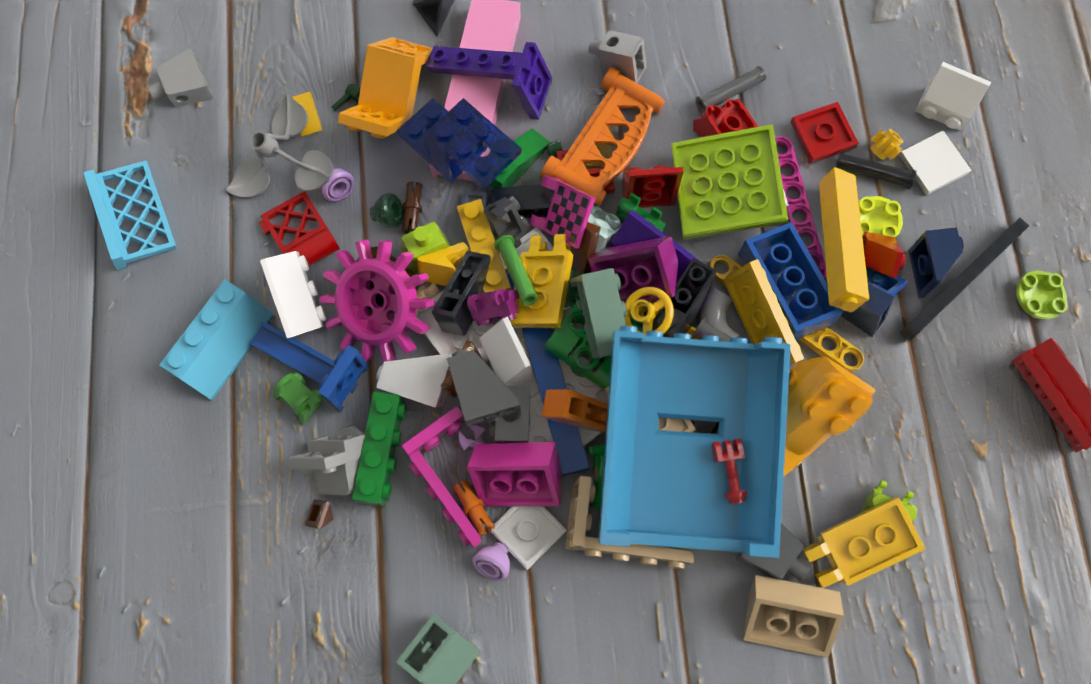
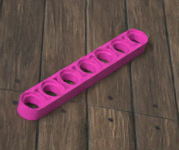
(801, 204)

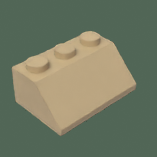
(792, 616)

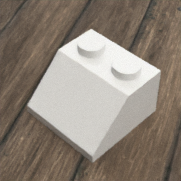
(952, 96)
(505, 354)

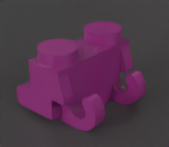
(493, 304)

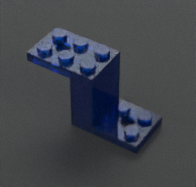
(457, 139)

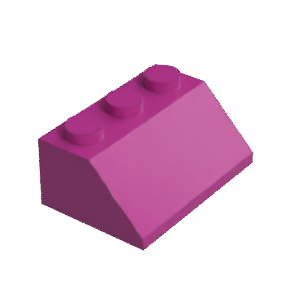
(516, 474)

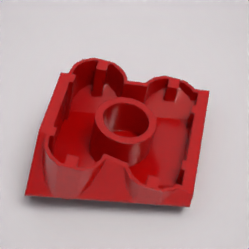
(723, 119)

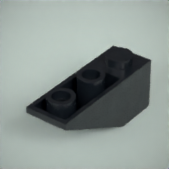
(688, 298)

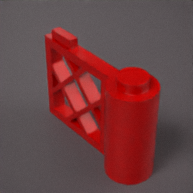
(312, 244)

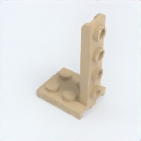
(580, 522)

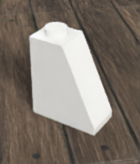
(416, 378)

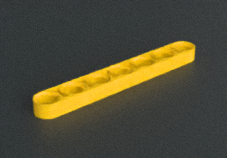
(812, 341)

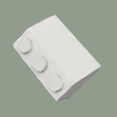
(293, 293)

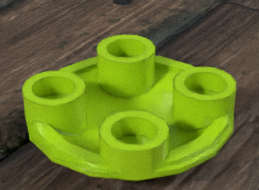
(1042, 294)

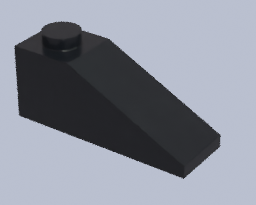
(468, 279)

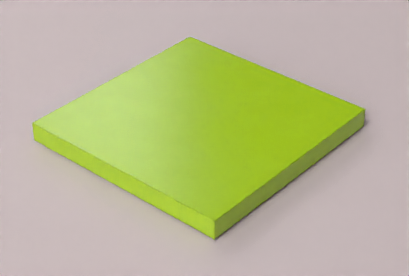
(729, 182)

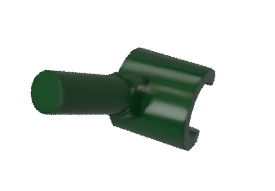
(352, 91)
(553, 147)

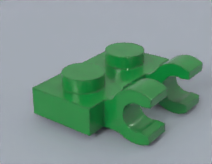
(625, 206)

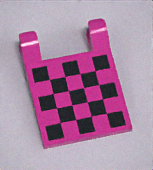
(567, 211)

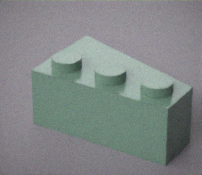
(601, 308)

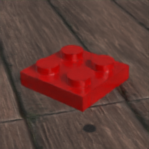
(824, 132)

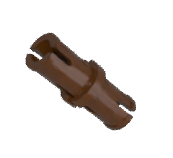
(411, 207)

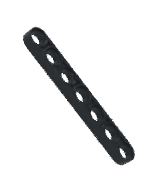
(964, 279)

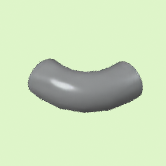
(714, 310)

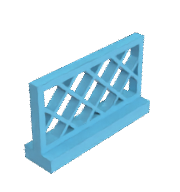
(109, 222)

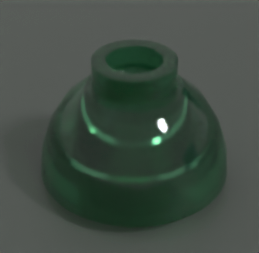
(387, 211)

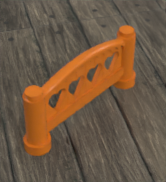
(620, 94)

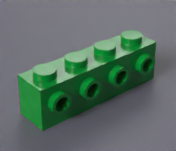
(379, 449)

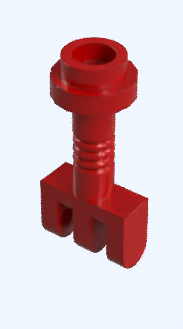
(729, 458)

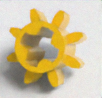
(886, 144)

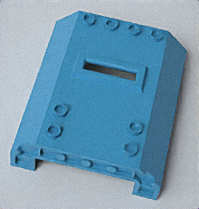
(664, 482)

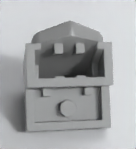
(333, 460)

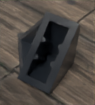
(434, 12)

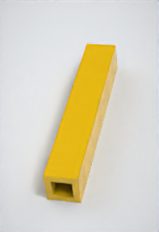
(843, 241)

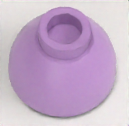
(338, 186)
(492, 561)

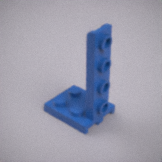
(335, 377)

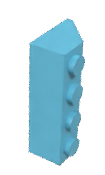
(216, 340)

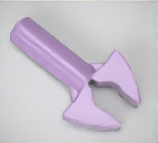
(469, 443)

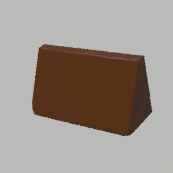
(586, 249)

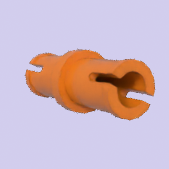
(473, 507)

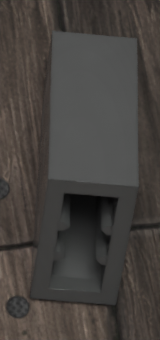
(480, 389)

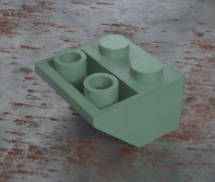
(438, 654)

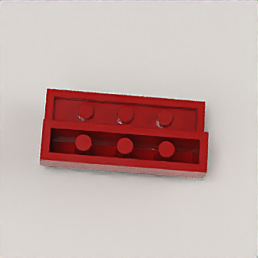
(1059, 390)

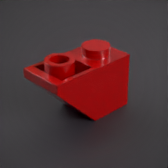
(883, 254)

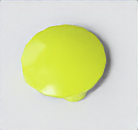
(880, 216)

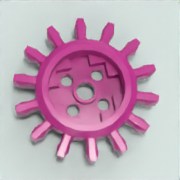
(355, 296)

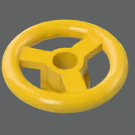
(638, 307)

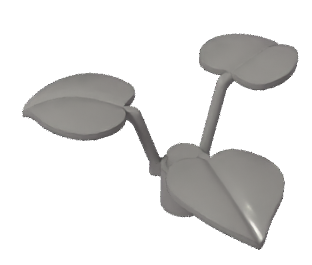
(288, 121)

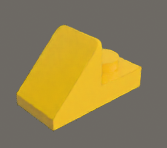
(442, 263)

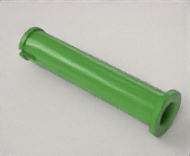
(524, 287)

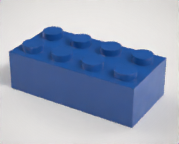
(793, 278)

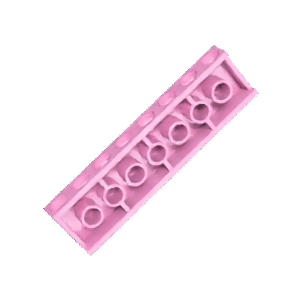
(487, 27)

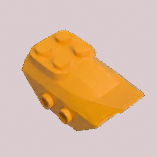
(820, 403)

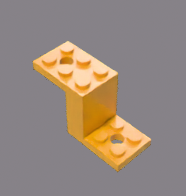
(387, 87)

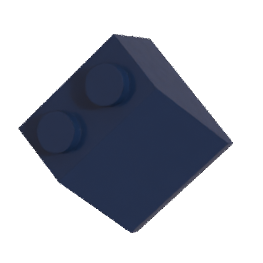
(934, 257)

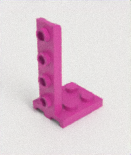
(429, 440)

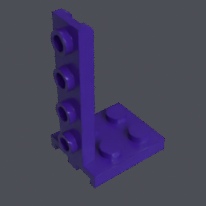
(526, 69)

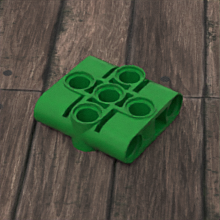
(567, 338)

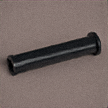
(876, 170)

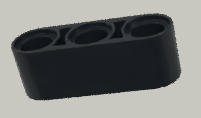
(532, 198)

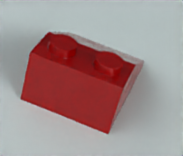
(654, 186)

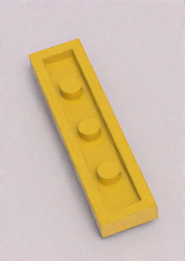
(482, 241)

